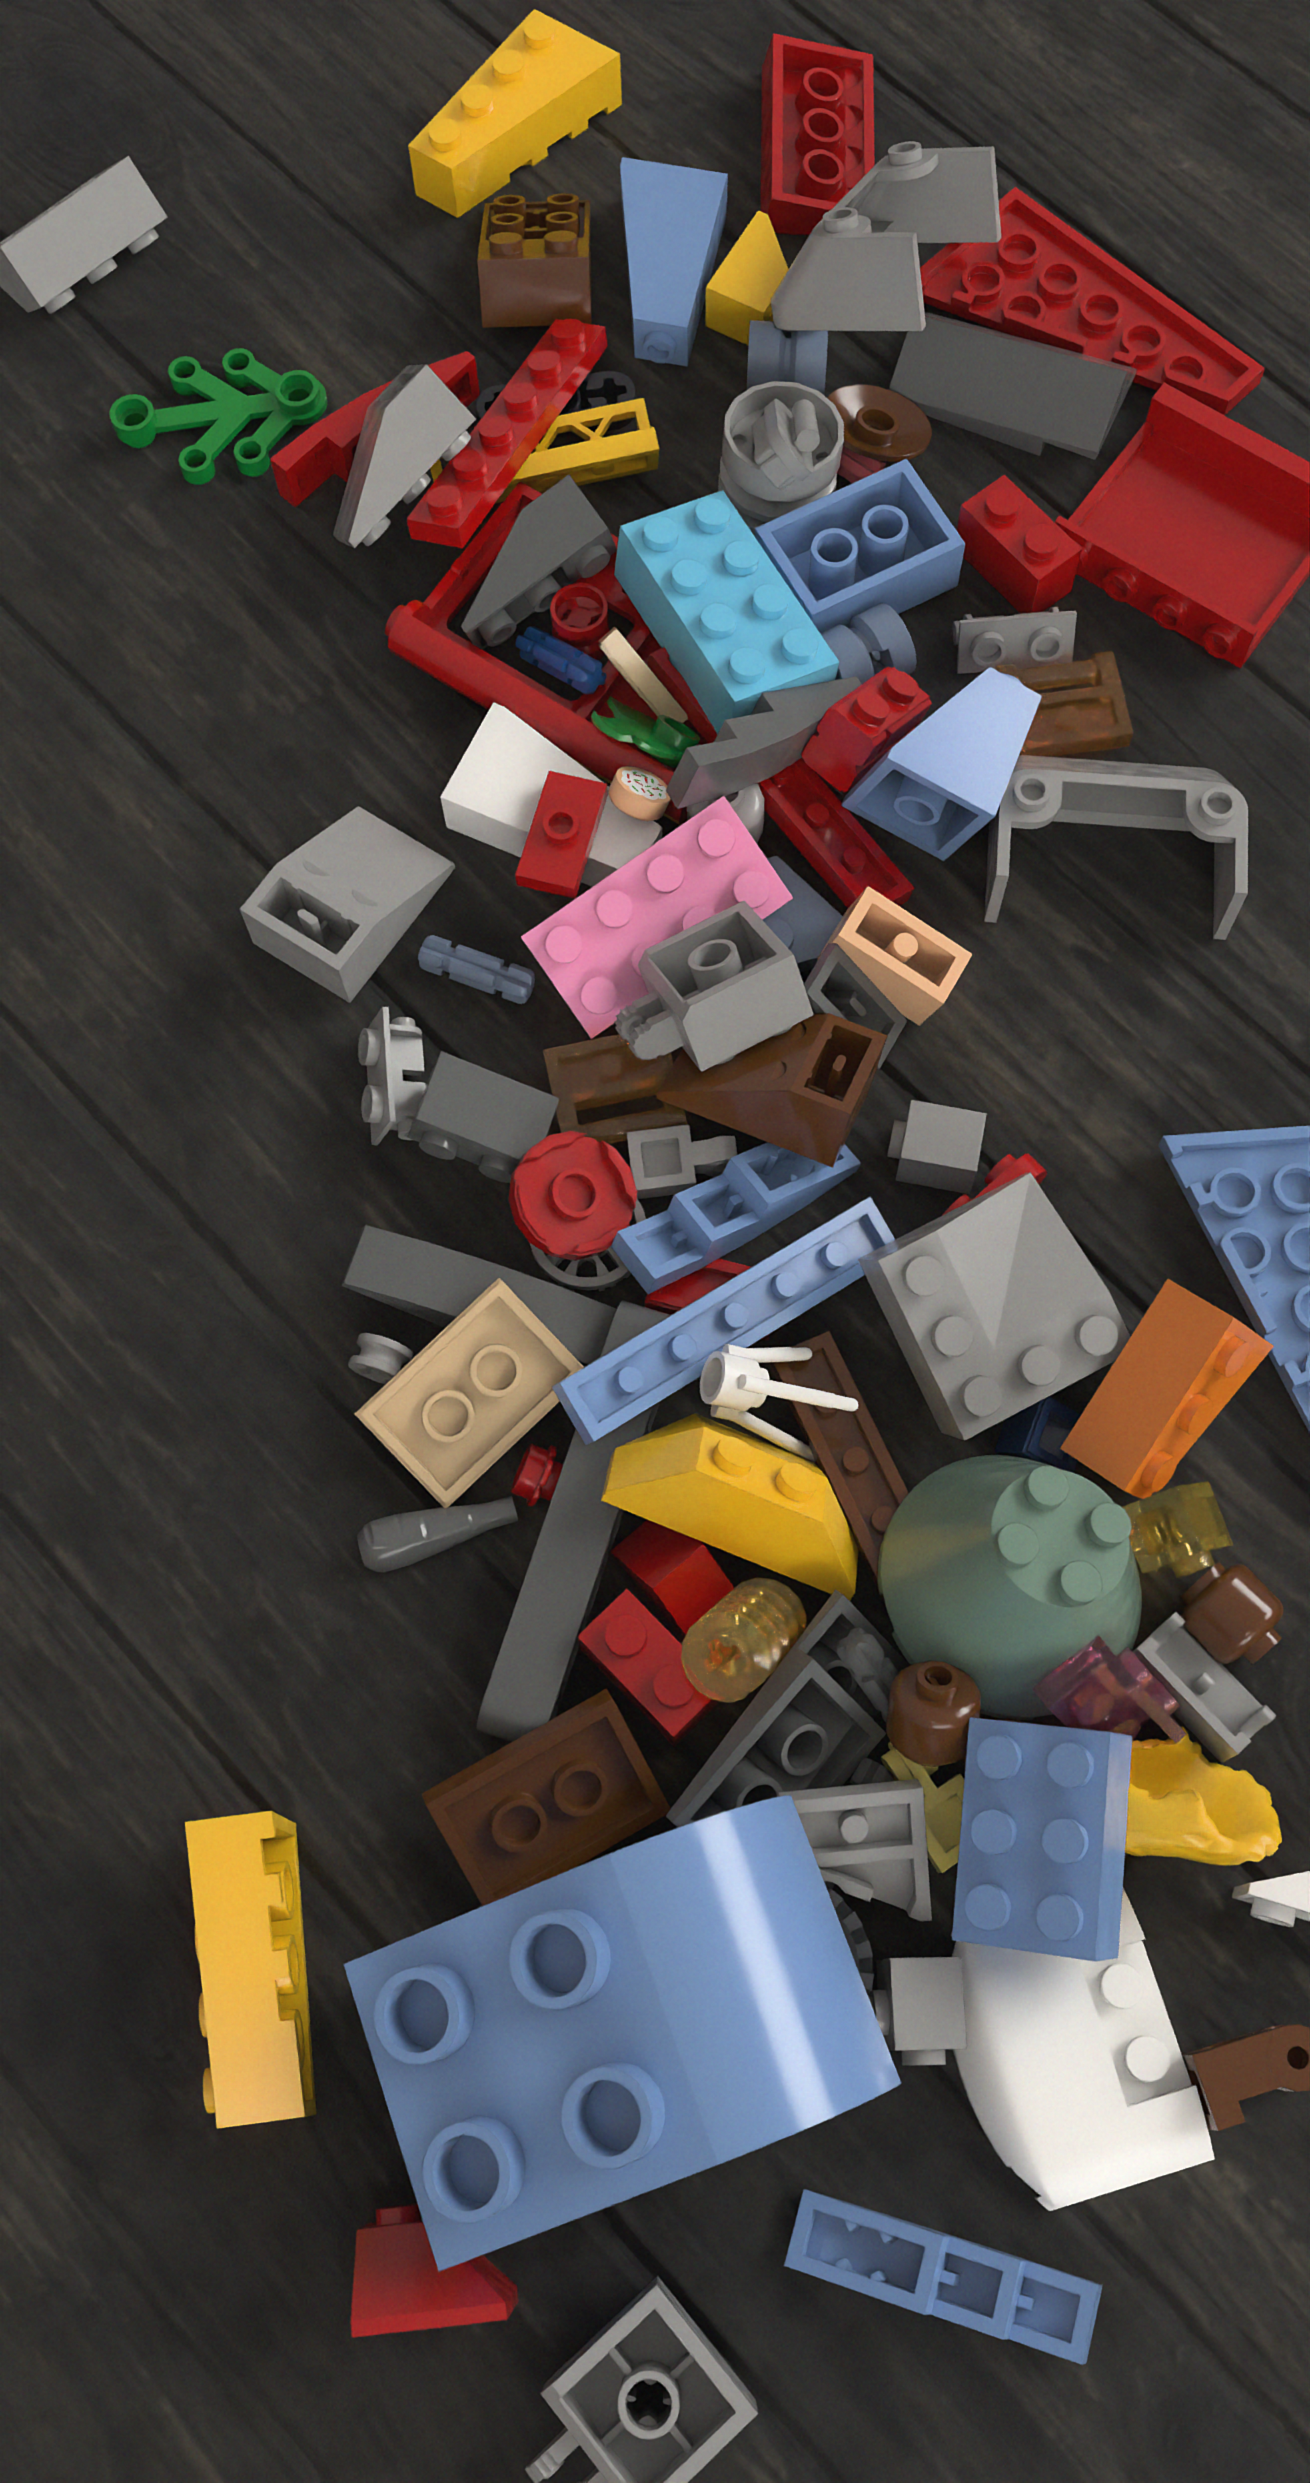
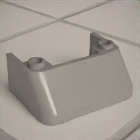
(864, 255)
(1126, 796)

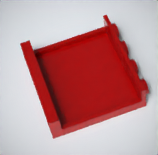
(1199, 526)

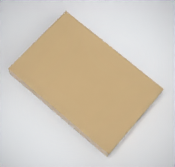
(470, 1393)

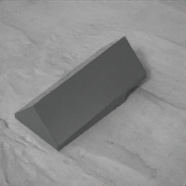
(1010, 386)
(799, 1730)

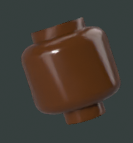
(1232, 1614)
(931, 1712)

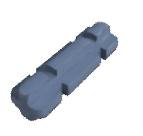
(476, 969)

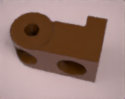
(1248, 2067)

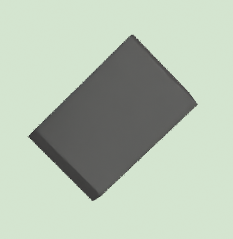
(845, 991)

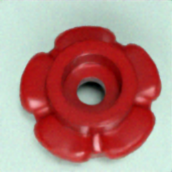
(537, 1474)

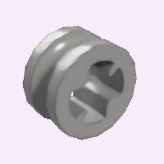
(379, 1357)

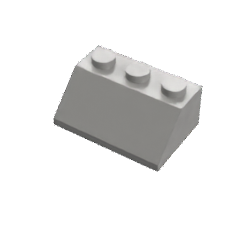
(79, 238)

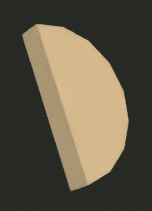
(640, 676)

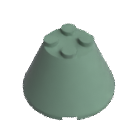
(1008, 1575)

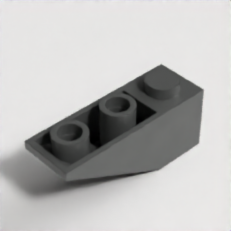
(547, 548)

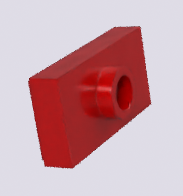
(561, 834)

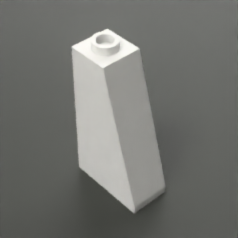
(501, 784)

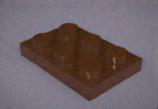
(547, 1800)

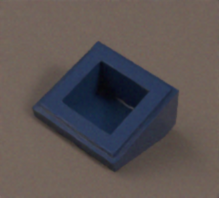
(1039, 1434)

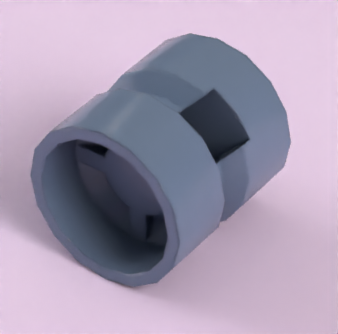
(786, 356)
(872, 643)

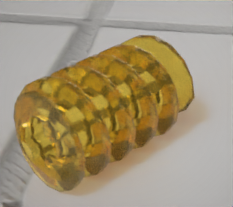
(742, 1639)

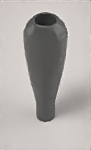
(416, 1535)

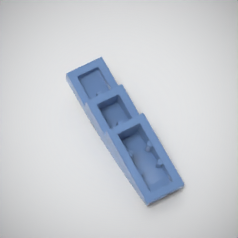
(726, 1212)
(944, 2276)

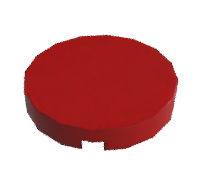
(572, 1195)

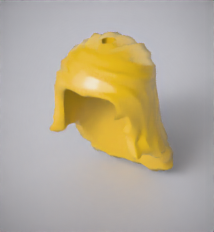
(1196, 1807)

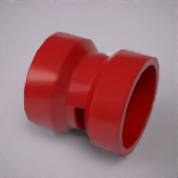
(580, 617)

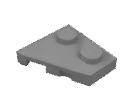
(871, 1841)

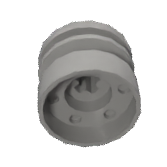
(740, 474)

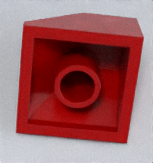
(404, 2291)

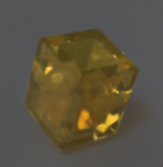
(1177, 1529)

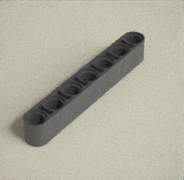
(563, 1571)

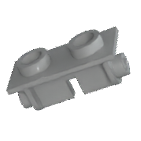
(1017, 640)
(389, 1054)

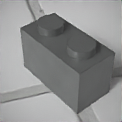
(480, 1117)

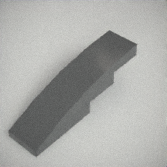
(755, 744)
(444, 1282)

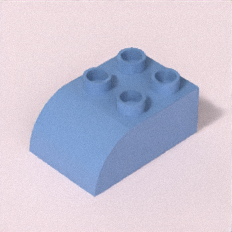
(618, 2028)

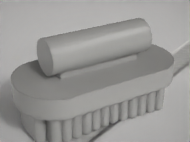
(786, 442)

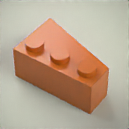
(1164, 1390)

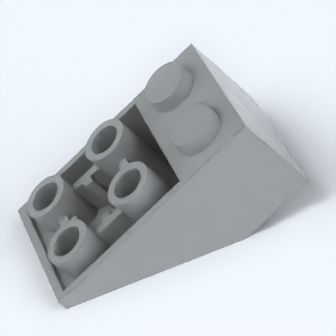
(399, 442)
(344, 900)

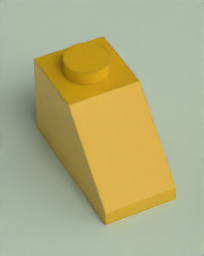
(746, 281)

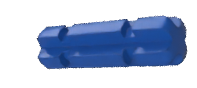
(561, 660)

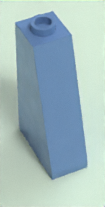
(671, 245)

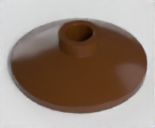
(881, 423)

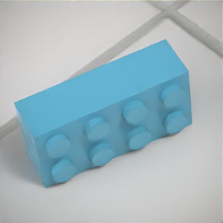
(719, 607)

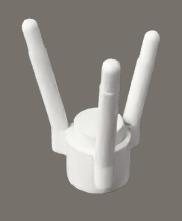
(736, 1382)

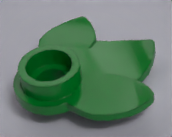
(662, 739)

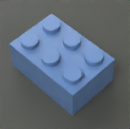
(865, 548)
(1043, 1839)

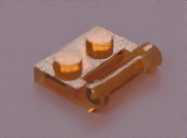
(1075, 718)
(604, 1074)

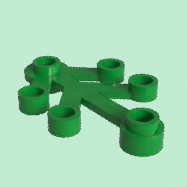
(286, 401)

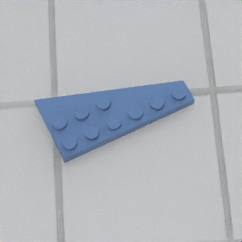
(1256, 1214)

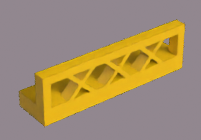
(589, 460)

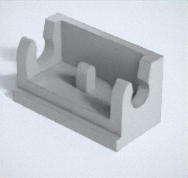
(1210, 1697)

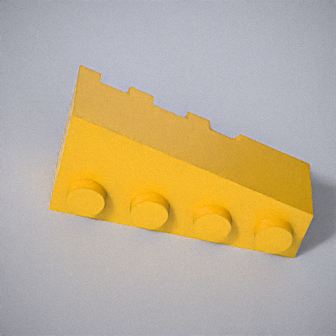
(511, 110)
(251, 1968)

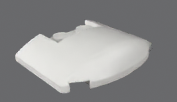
(1077, 2069)

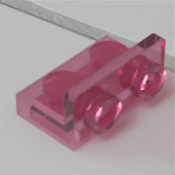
(1108, 1693)

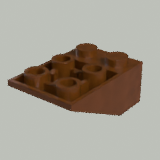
(535, 261)
(789, 1088)

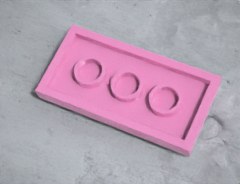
(679, 881)

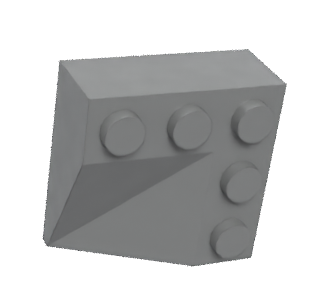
(995, 1307)

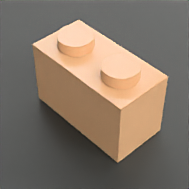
(900, 954)

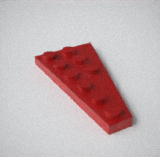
(1072, 295)

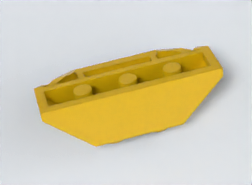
(738, 1499)

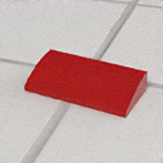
(813, 129)

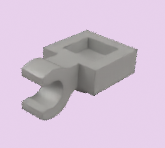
(668, 1161)

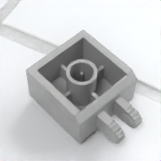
(715, 991)
(594, 2393)

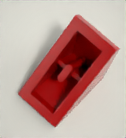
(673, 1572)

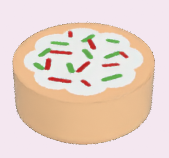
(639, 793)

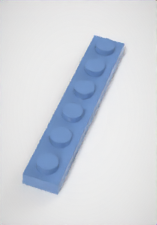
(733, 1314)

